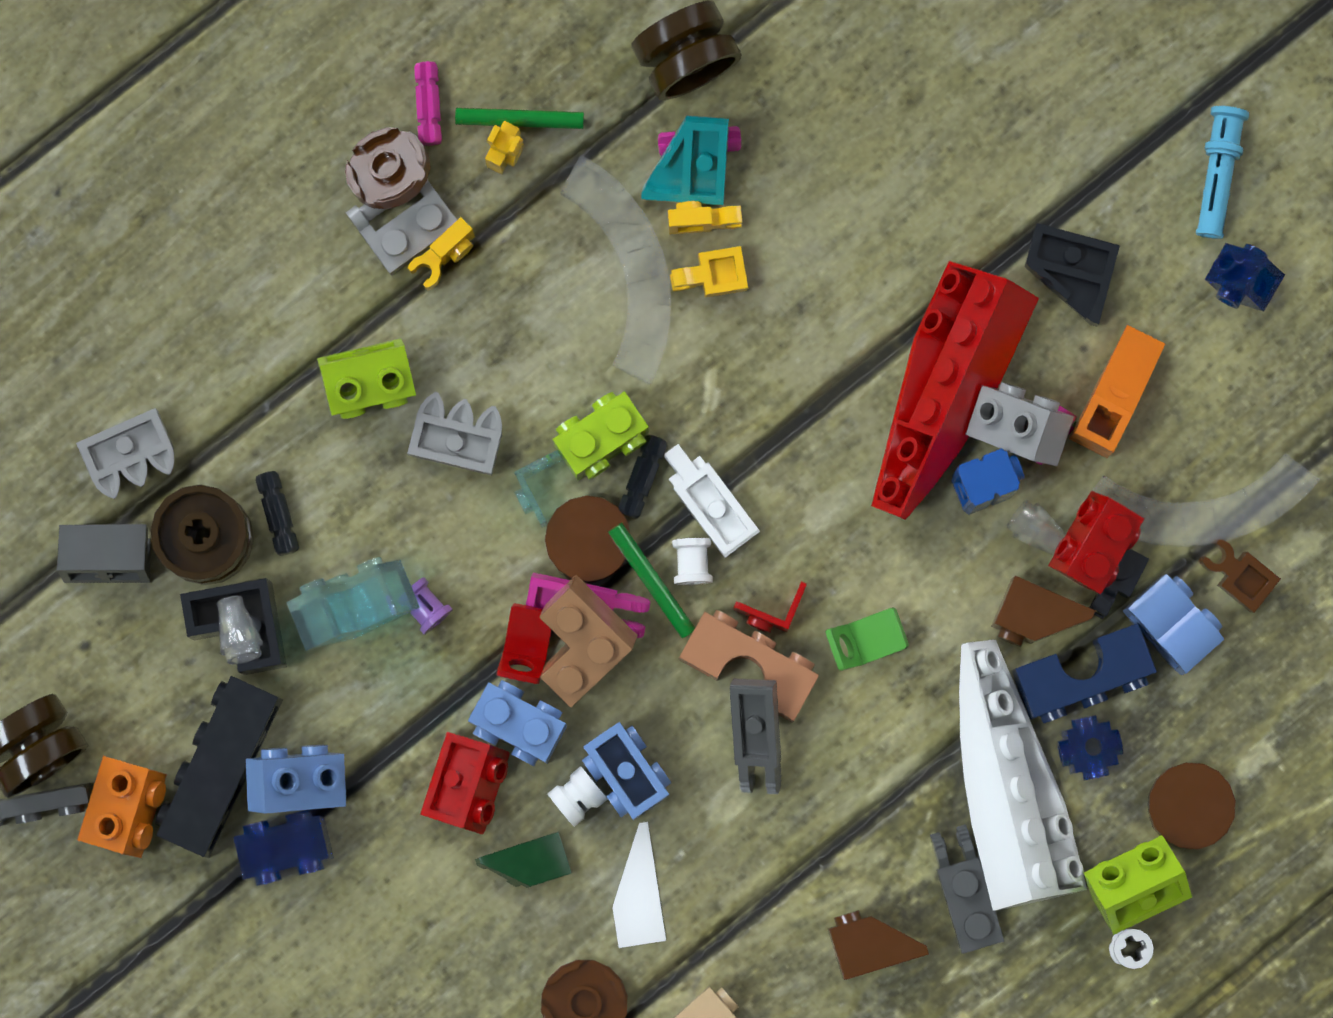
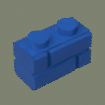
(987, 480)

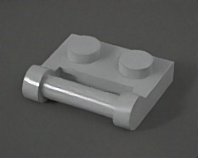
(406, 234)

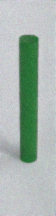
(519, 118)
(651, 580)

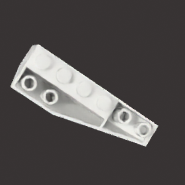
(1010, 789)

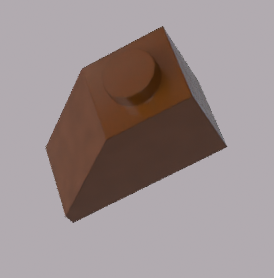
(1036, 613)
(870, 945)

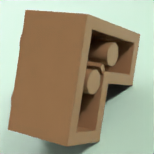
(593, 639)

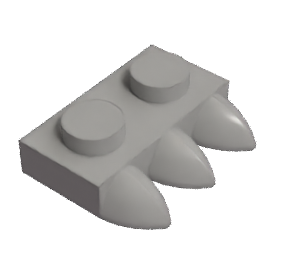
(456, 439)
(126, 450)

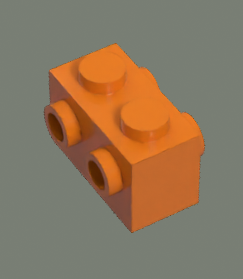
(123, 807)

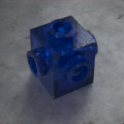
(1238, 271)
(1073, 752)

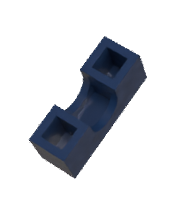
(1121, 662)

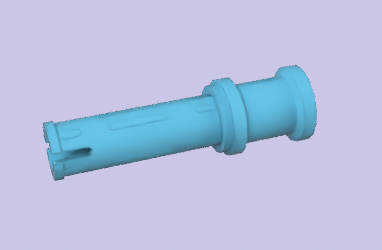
(1223, 151)

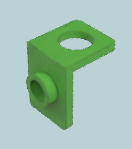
(868, 639)

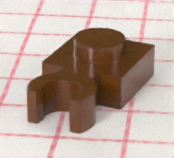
(1244, 577)

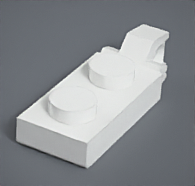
(710, 502)

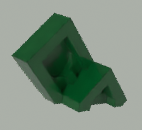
(529, 861)

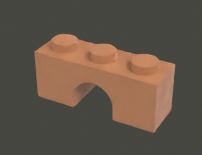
(718, 642)

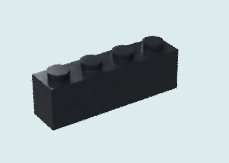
(218, 768)

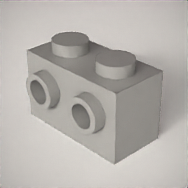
(1019, 424)

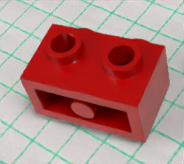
(1097, 542)

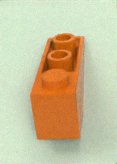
(1117, 392)

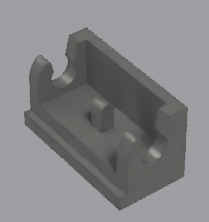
(104, 553)

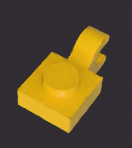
(504, 147)
(450, 245)
(718, 272)

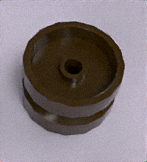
(686, 50)
(176, 531)
(33, 747)

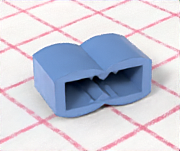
(1174, 623)

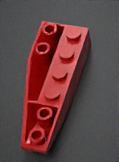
(956, 350)

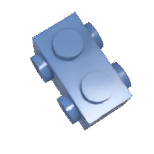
(527, 728)
(620, 762)
(295, 781)

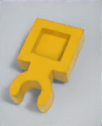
(693, 218)

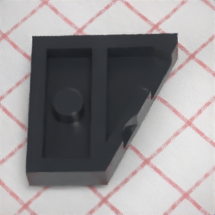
(1073, 268)

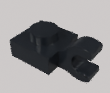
(1130, 570)

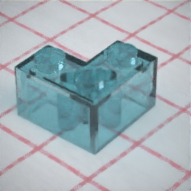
(352, 605)

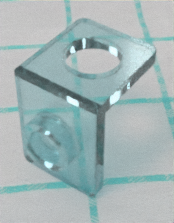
(524, 494)

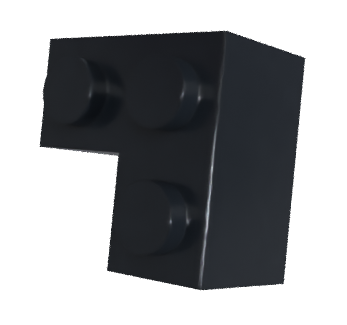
(202, 619)

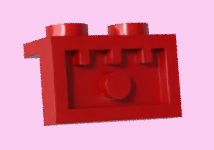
(465, 783)

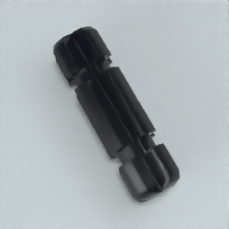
(642, 476)
(277, 513)

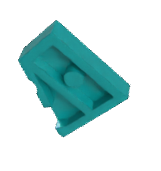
(692, 164)

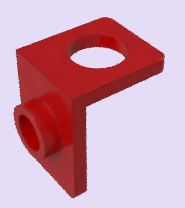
(765, 621)
(525, 644)

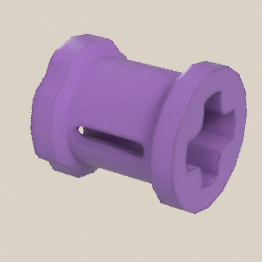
(431, 610)

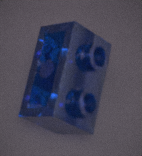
(271, 850)

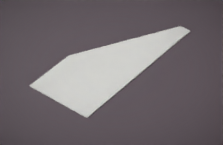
(637, 900)

